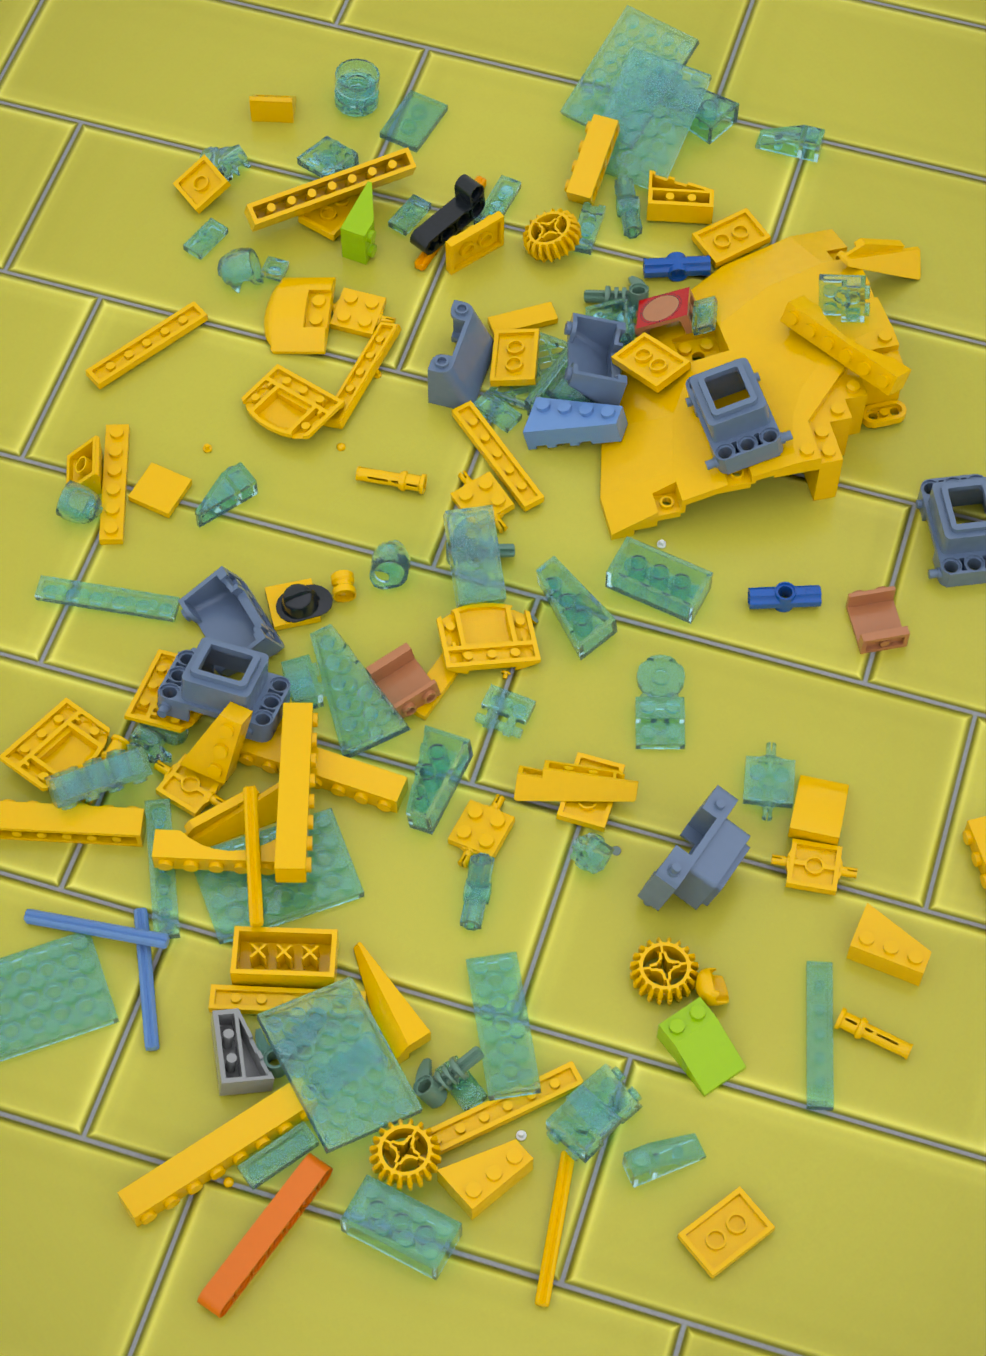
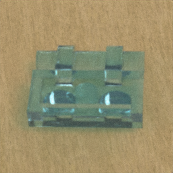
(506, 704)

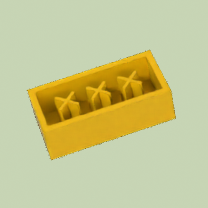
(284, 957)

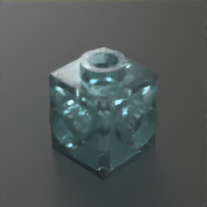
(591, 852)

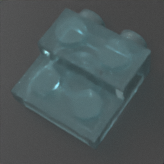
(328, 157)
(844, 296)
(616, 310)
(659, 721)
(610, 1089)
(582, 1124)

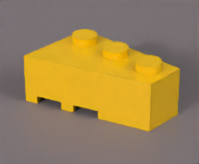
(678, 201)

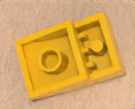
(818, 810)

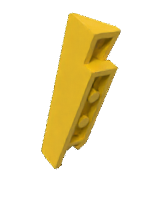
(884, 257)
(573, 783)
(227, 818)

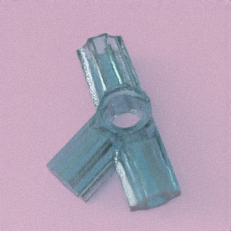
(477, 891)

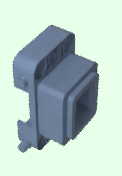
(741, 431)
(955, 545)
(195, 687)
(710, 863)

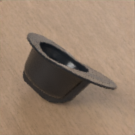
(303, 602)

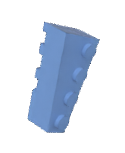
(573, 422)

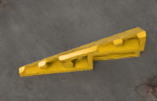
(391, 1011)

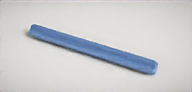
(97, 928)
(146, 982)

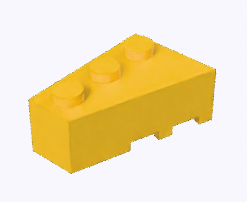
(221, 744)
(888, 948)
(485, 1176)

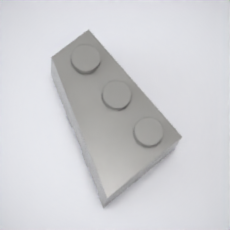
(237, 1058)

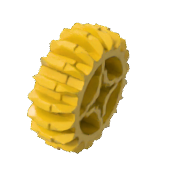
(552, 235)
(683, 965)
(387, 1143)

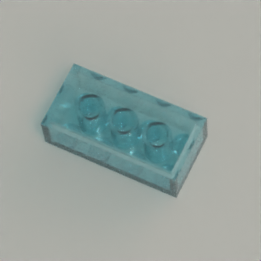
(474, 555)
(658, 579)
(401, 1227)

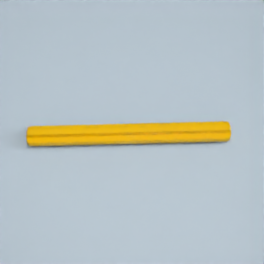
(253, 860)
(554, 1230)

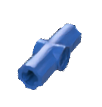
(676, 266)
(797, 597)

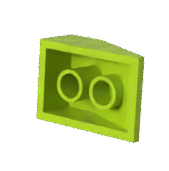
(358, 229)
(700, 1046)

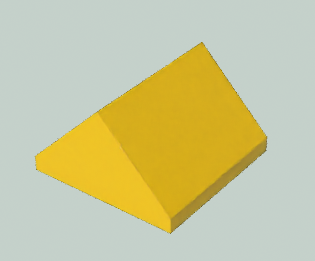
(272, 108)
(86, 465)

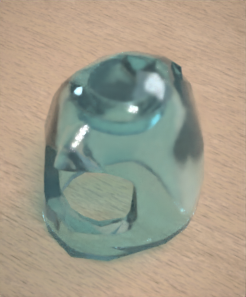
(240, 266)
(78, 503)
(392, 559)

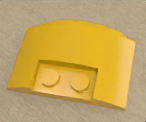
(299, 315)
(290, 404)
(487, 638)
(145, 702)
(55, 743)

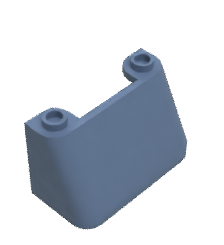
(589, 361)
(460, 376)
(231, 614)

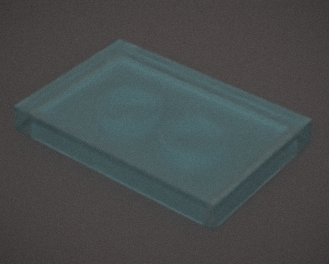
(413, 121)

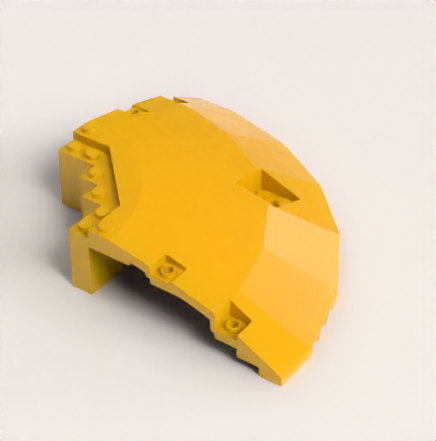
(803, 386)

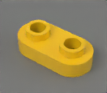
(883, 415)

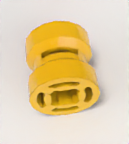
(343, 586)

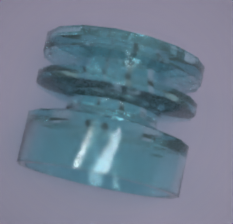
(356, 87)

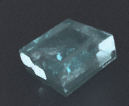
(274, 268)

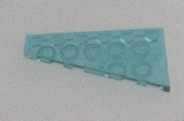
(356, 702)

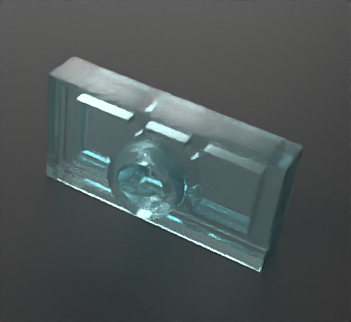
(409, 214)
(205, 238)
(704, 315)
(497, 411)

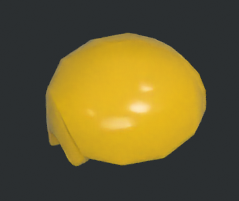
(711, 988)

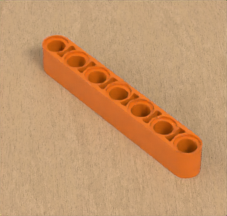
(264, 1235)

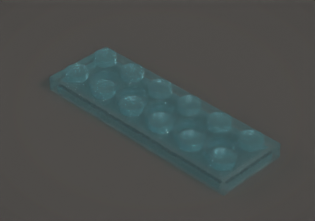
(503, 1026)

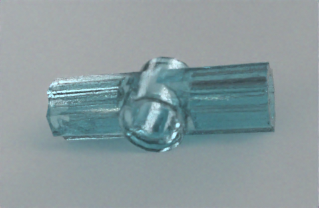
(628, 206)

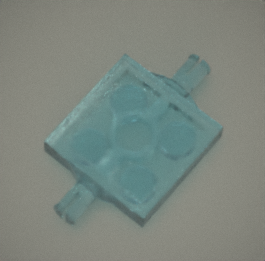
(769, 781)

